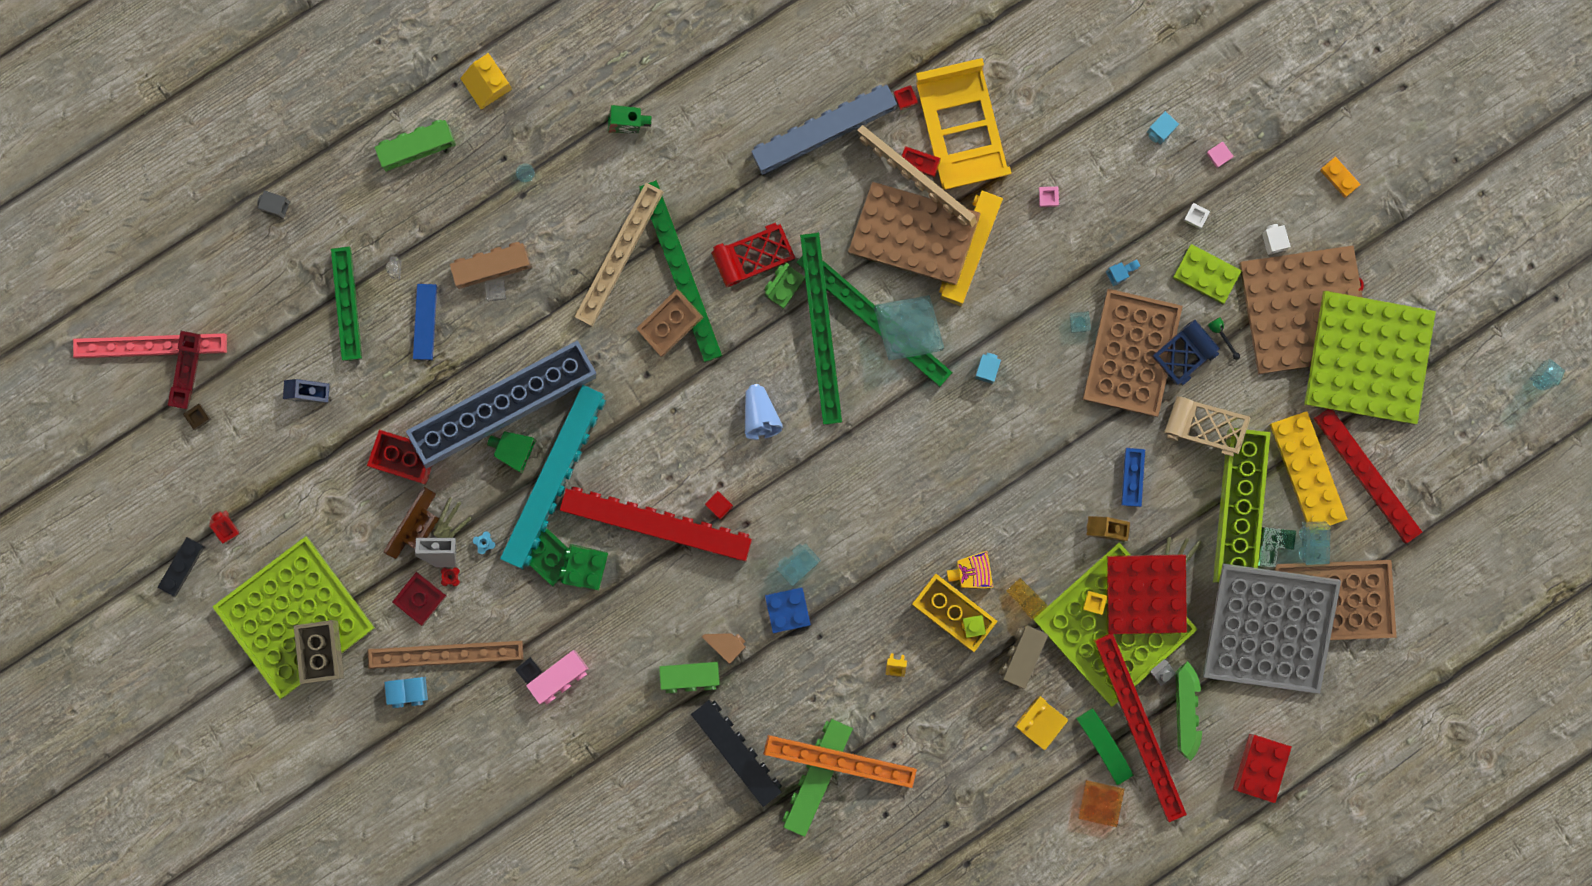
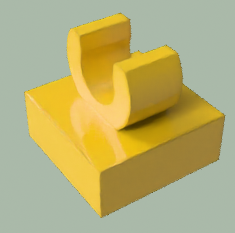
(1094, 602)
(896, 667)

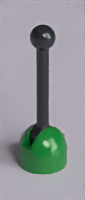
(1217, 327)

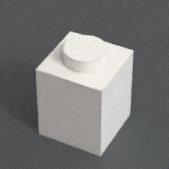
(1276, 239)

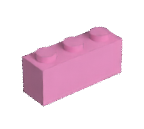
(558, 678)

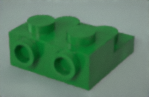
(583, 567)

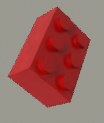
(397, 457)
(1262, 768)

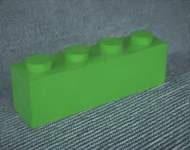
(415, 145)

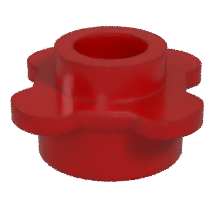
(445, 576)

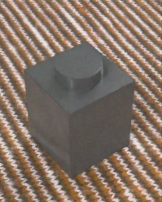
(273, 204)

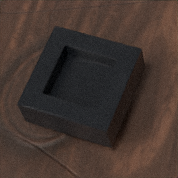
(529, 670)

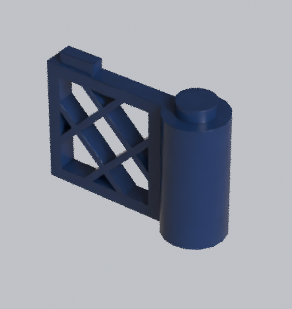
(1197, 341)

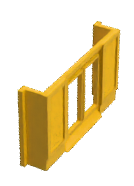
(950, 88)

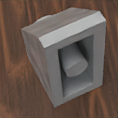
(437, 551)

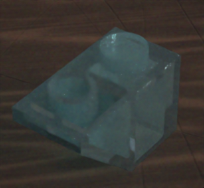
(1547, 375)

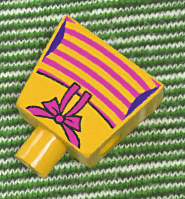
(972, 572)

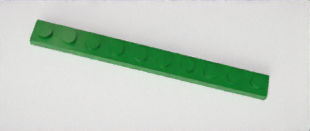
(683, 277)
(865, 311)
(821, 328)

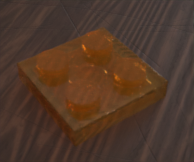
(1101, 803)

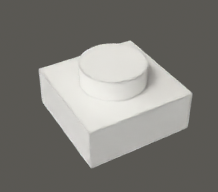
(1196, 216)

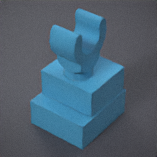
(1119, 272)

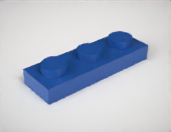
(1133, 477)

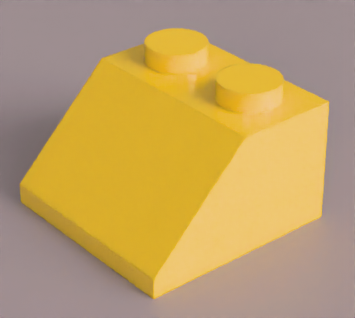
(485, 81)

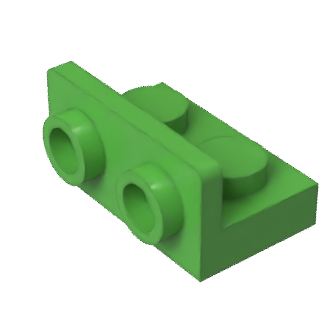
(784, 285)

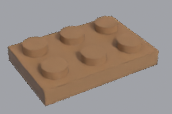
(669, 323)

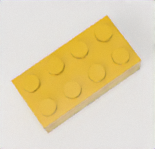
(947, 609)

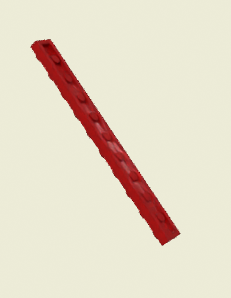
(1140, 727)

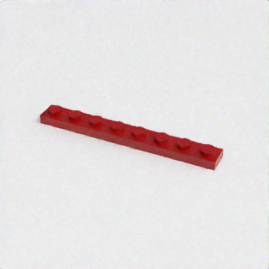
(1368, 475)

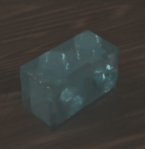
(1315, 543)
(798, 564)

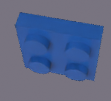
(787, 610)

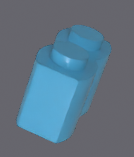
(405, 691)

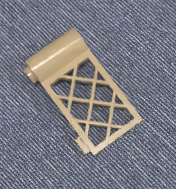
(1182, 419)

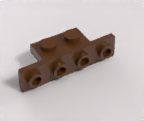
(416, 524)

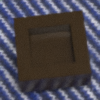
(197, 417)

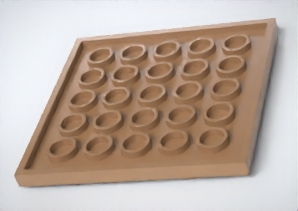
(1286, 300)

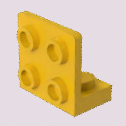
(1041, 722)

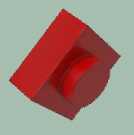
(905, 97)

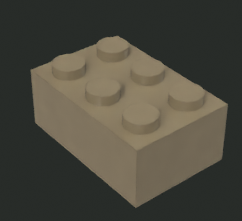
(318, 652)
(1023, 656)

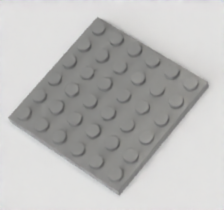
(1271, 628)

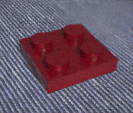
(419, 598)

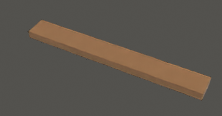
(445, 654)

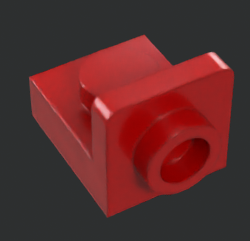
(223, 526)

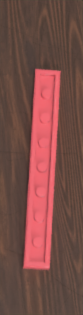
(143, 346)

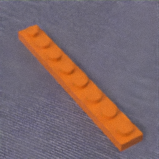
(839, 761)

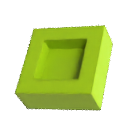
(974, 626)

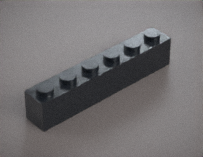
(736, 753)

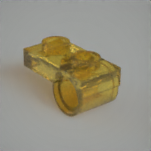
(1026, 598)

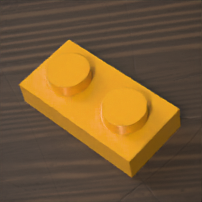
(1340, 177)

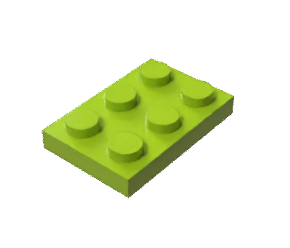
(1207, 274)

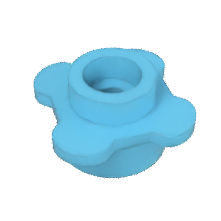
(489, 543)

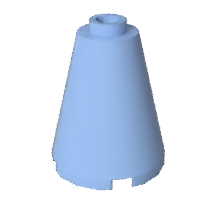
(760, 414)

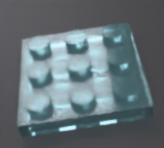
(909, 327)

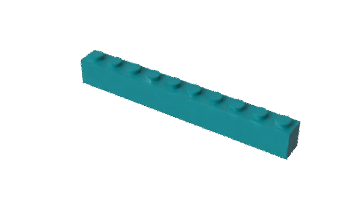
(552, 477)

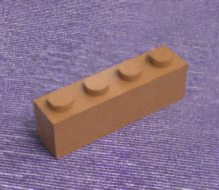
(490, 265)

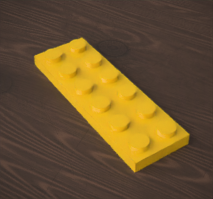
(1308, 469)

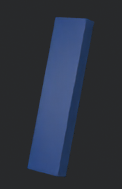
(425, 322)

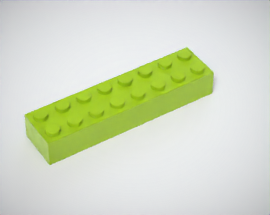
(1242, 502)

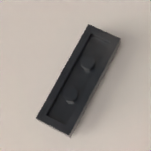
(181, 566)

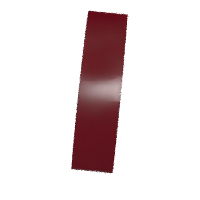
(185, 370)

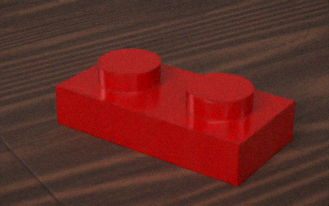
(922, 161)

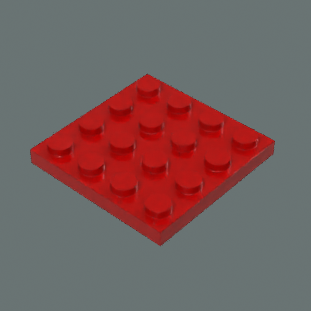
(1146, 594)

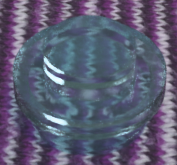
(525, 172)

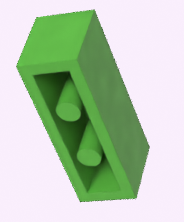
(689, 676)

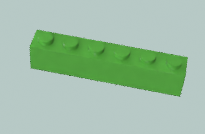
(816, 781)

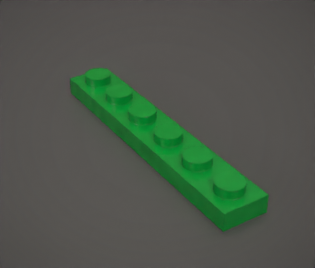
(346, 304)

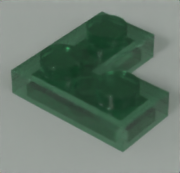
(1270, 542)

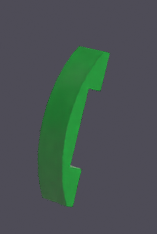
(1105, 746)

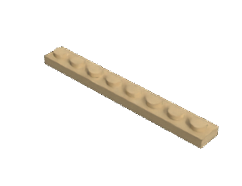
(921, 181)
(619, 254)

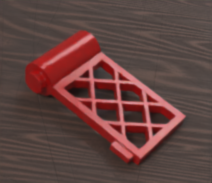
(730, 266)

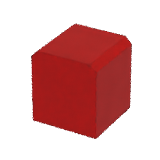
(719, 505)

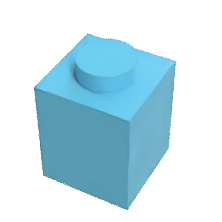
(1162, 128)
(988, 368)

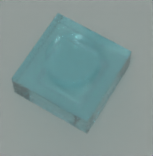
(1080, 322)

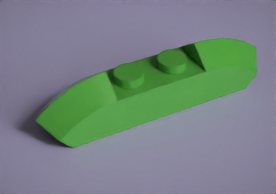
(1186, 685)

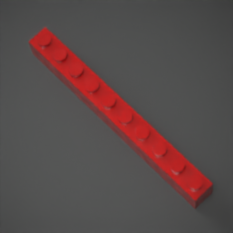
(657, 525)

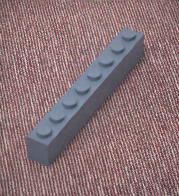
(824, 129)

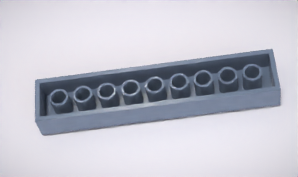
(501, 404)

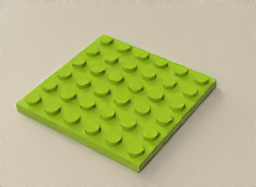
(1370, 357)
(283, 594)
(1076, 629)

